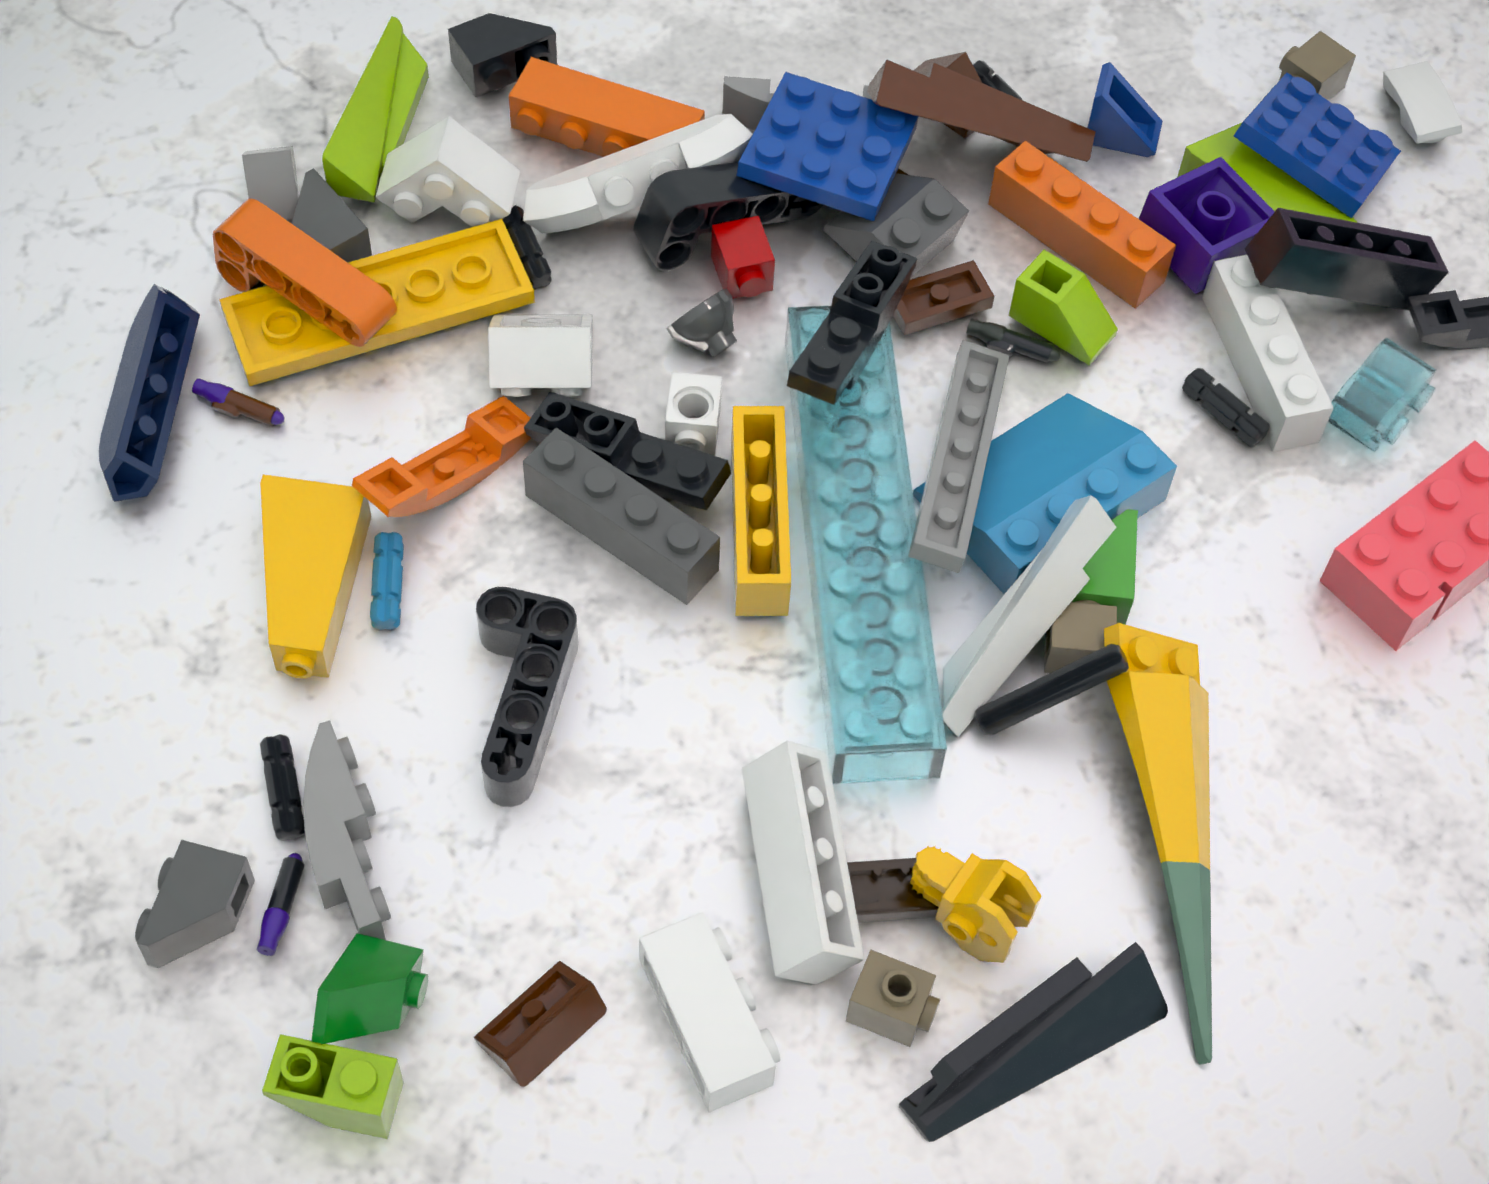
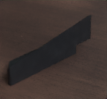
(1038, 1039)

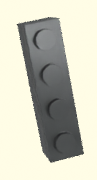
(621, 516)

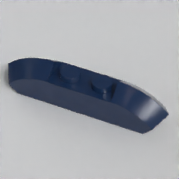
(146, 394)

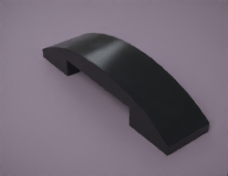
(1450, 322)

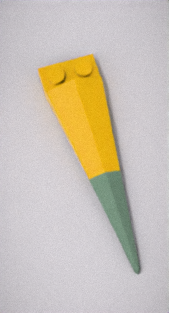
(1168, 738)

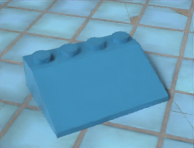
(1046, 466)

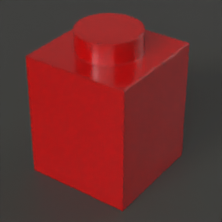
(743, 257)

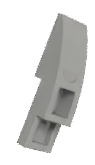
(336, 831)

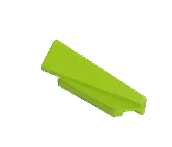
(376, 116)

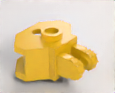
(977, 900)

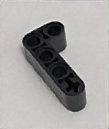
(691, 200)
(522, 698)

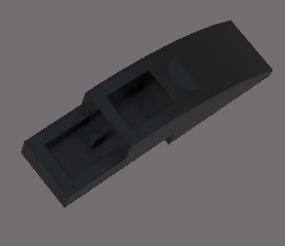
(854, 324)
(657, 464)

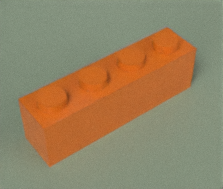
(590, 110)
(1081, 224)

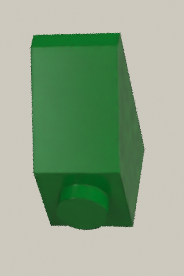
(369, 990)

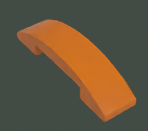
(449, 468)

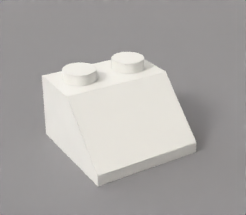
(540, 353)

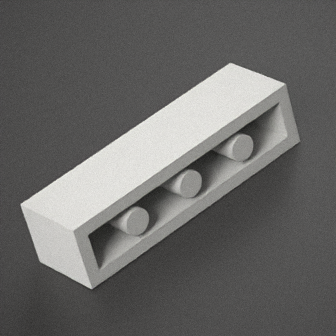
(1267, 354)
(802, 864)

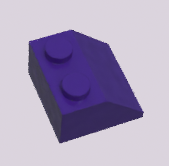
(1207, 217)

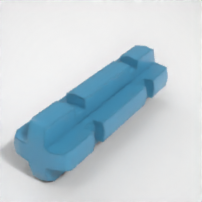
(386, 581)

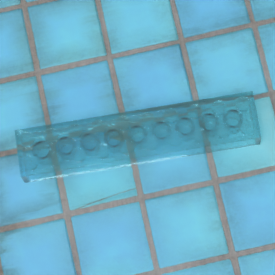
(864, 587)

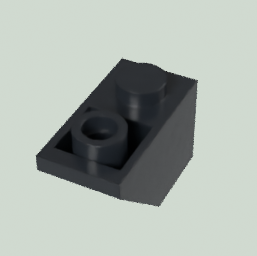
(496, 49)

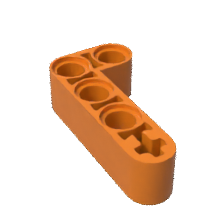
(267, 248)

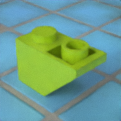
(1062, 307)
(335, 1085)

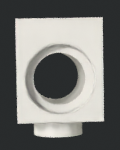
(694, 397)

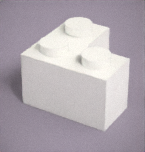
(448, 170)

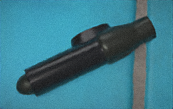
(1010, 341)

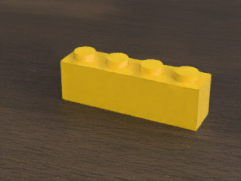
(760, 511)

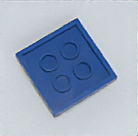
(1318, 143)
(827, 146)

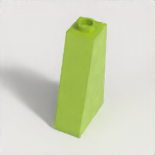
(1265, 178)

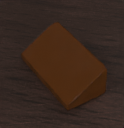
(542, 1023)

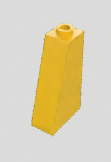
(310, 563)

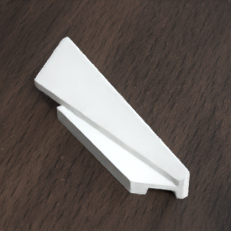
(1023, 613)

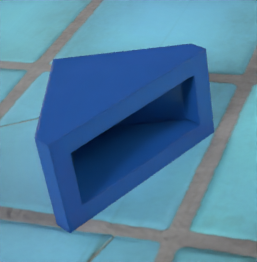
(1122, 116)

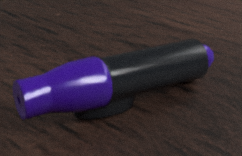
(277, 914)

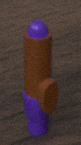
(233, 403)

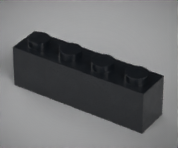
(1344, 259)

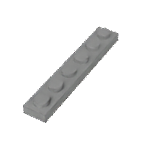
(959, 458)

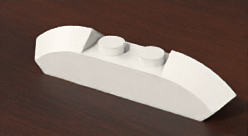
(622, 178)

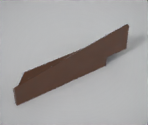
(971, 105)

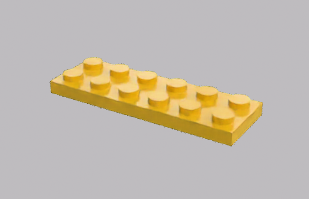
(431, 282)

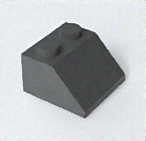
(914, 218)

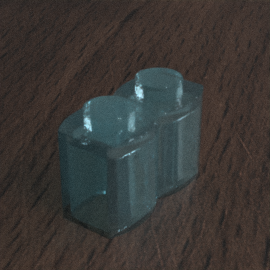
(1381, 394)

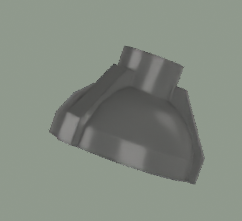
(707, 324)

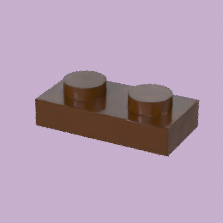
(943, 298)

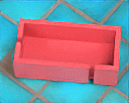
(1416, 546)

